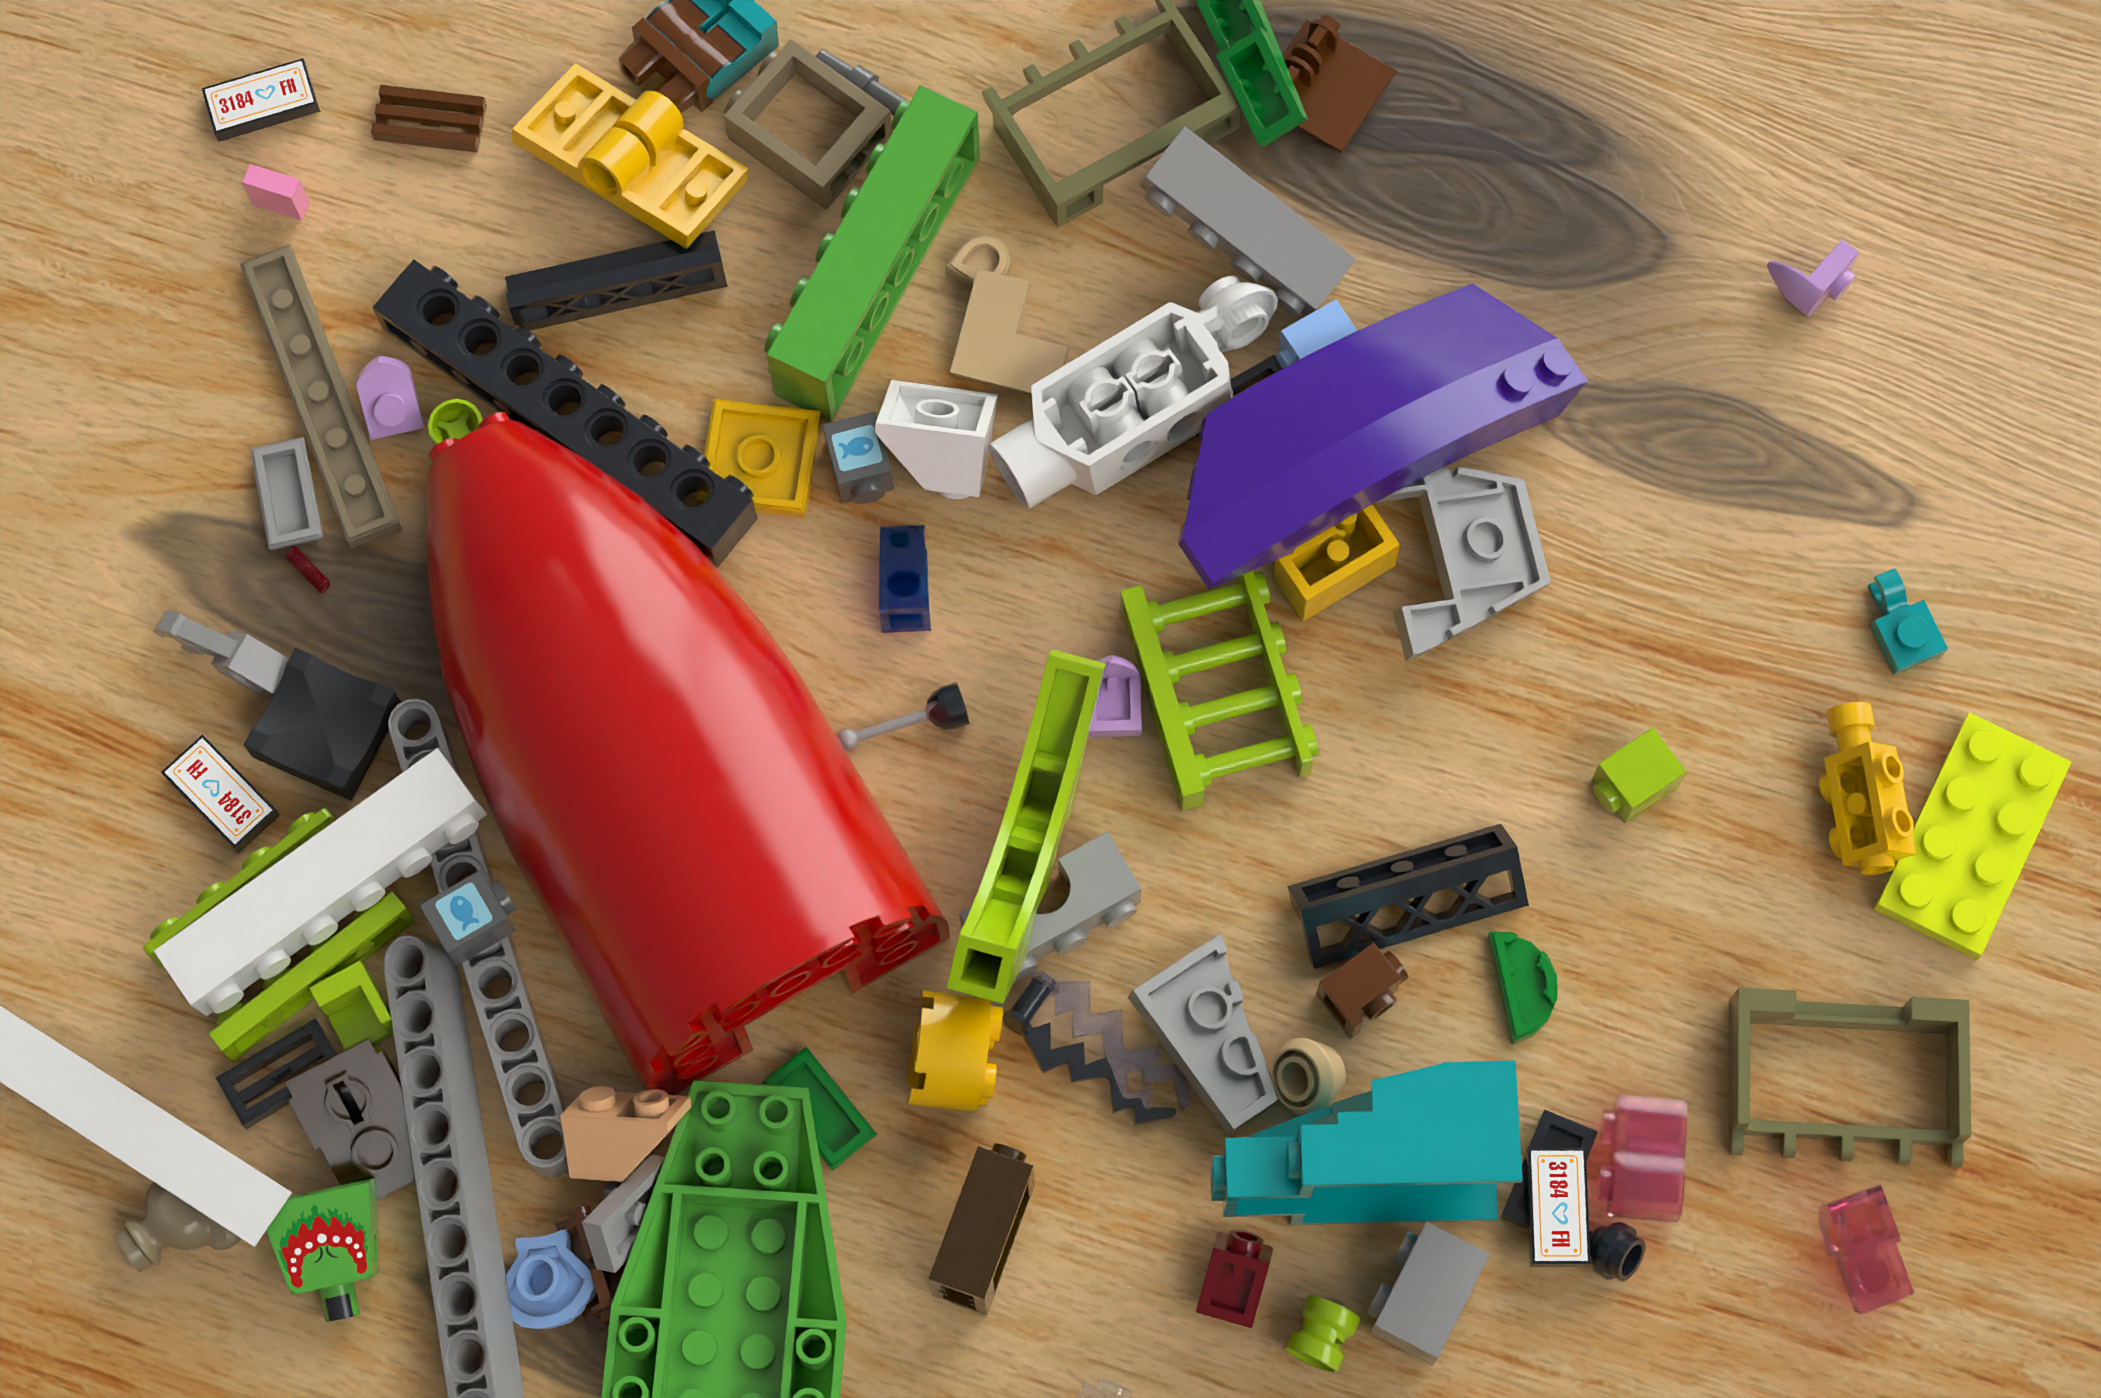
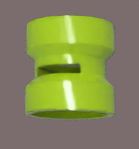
(453, 420)
(1323, 1331)

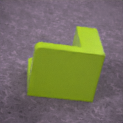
(354, 1005)

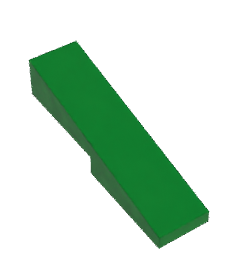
(1254, 67)

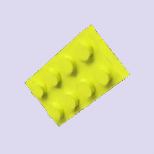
(1973, 836)

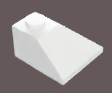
(939, 435)

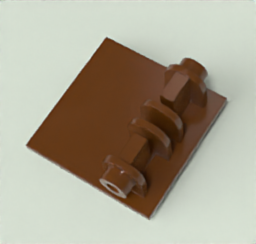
(1334, 81)

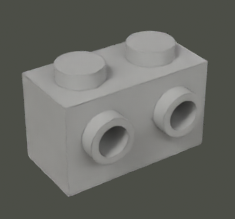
(1428, 1292)

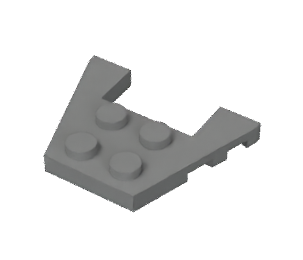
(1482, 552)

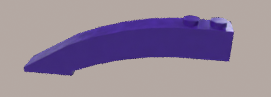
(1365, 424)

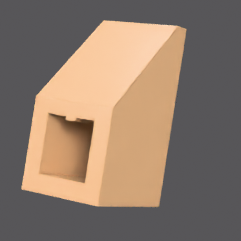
(614, 1131)

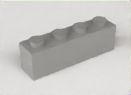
(1246, 223)

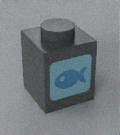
(858, 459)
(470, 916)

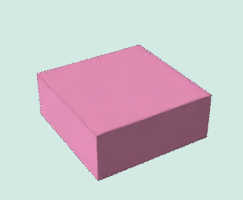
(275, 191)

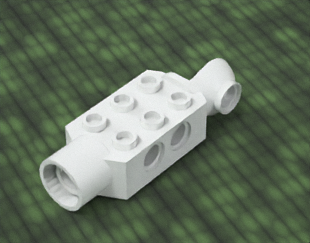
(1131, 395)

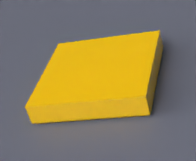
(767, 451)

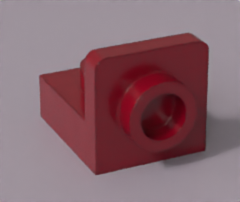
(1235, 1277)

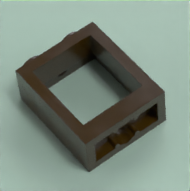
(983, 1228)

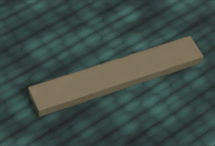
(320, 397)

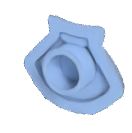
(548, 1282)

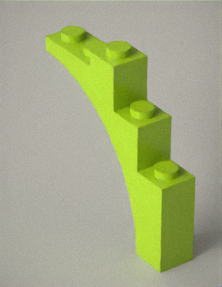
(1039, 806)

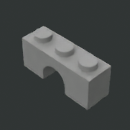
(1100, 893)

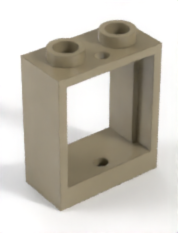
(846, 156)

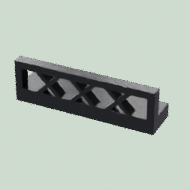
(614, 282)
(1408, 876)

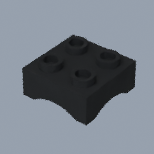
(323, 724)

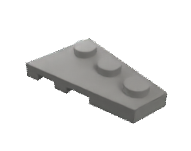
(1204, 1029)

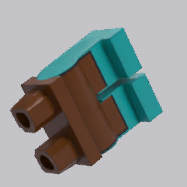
(699, 47)

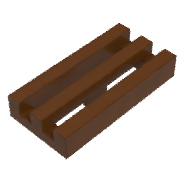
(429, 100)

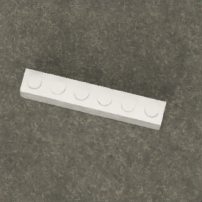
(321, 884)

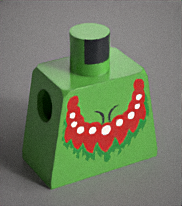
(328, 1243)

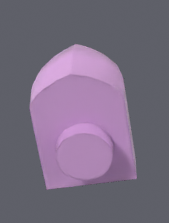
(1827, 280)
(388, 398)
(1118, 700)

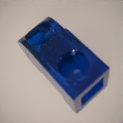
(904, 579)

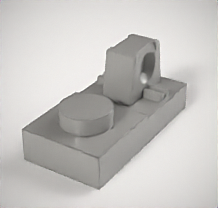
(617, 1219)

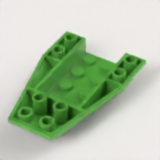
(732, 1259)

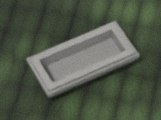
(286, 493)

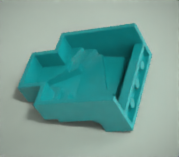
(1401, 1153)

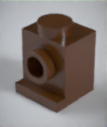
(1362, 988)

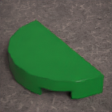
(1525, 983)

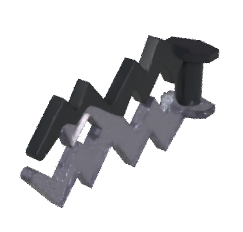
(1117, 1060)

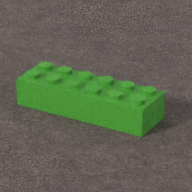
(873, 252)

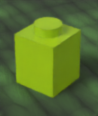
(1637, 776)

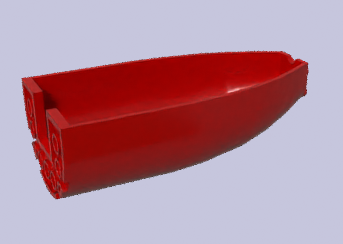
(653, 758)

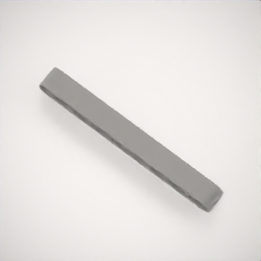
(499, 960)
(442, 1160)

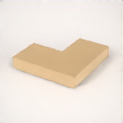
(989, 339)

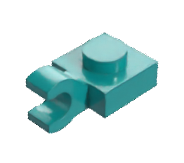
(1904, 632)

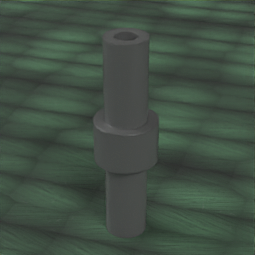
(864, 80)

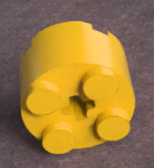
(952, 1052)

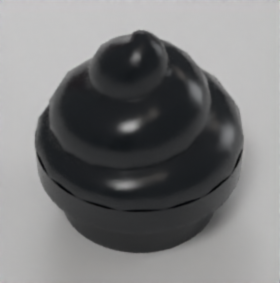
(1616, 1251)

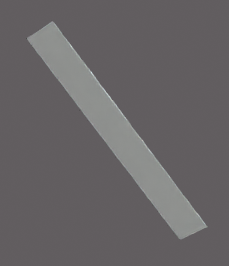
(137, 1131)

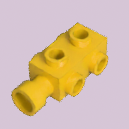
(1865, 794)

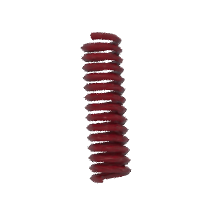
(311, 567)

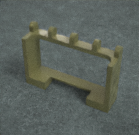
(1085, 188)
(1916, 1015)

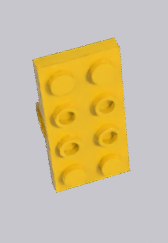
(631, 153)

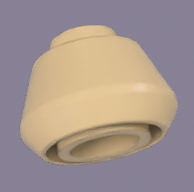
(1307, 1075)

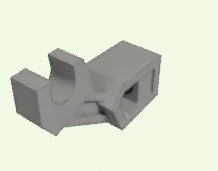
(234, 655)

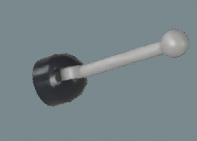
(943, 708)

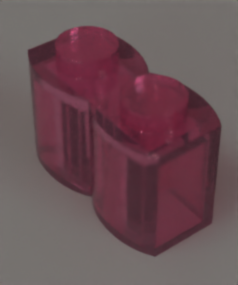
(1645, 1158)

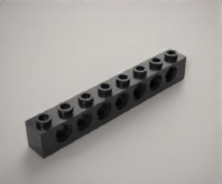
(424, 294)

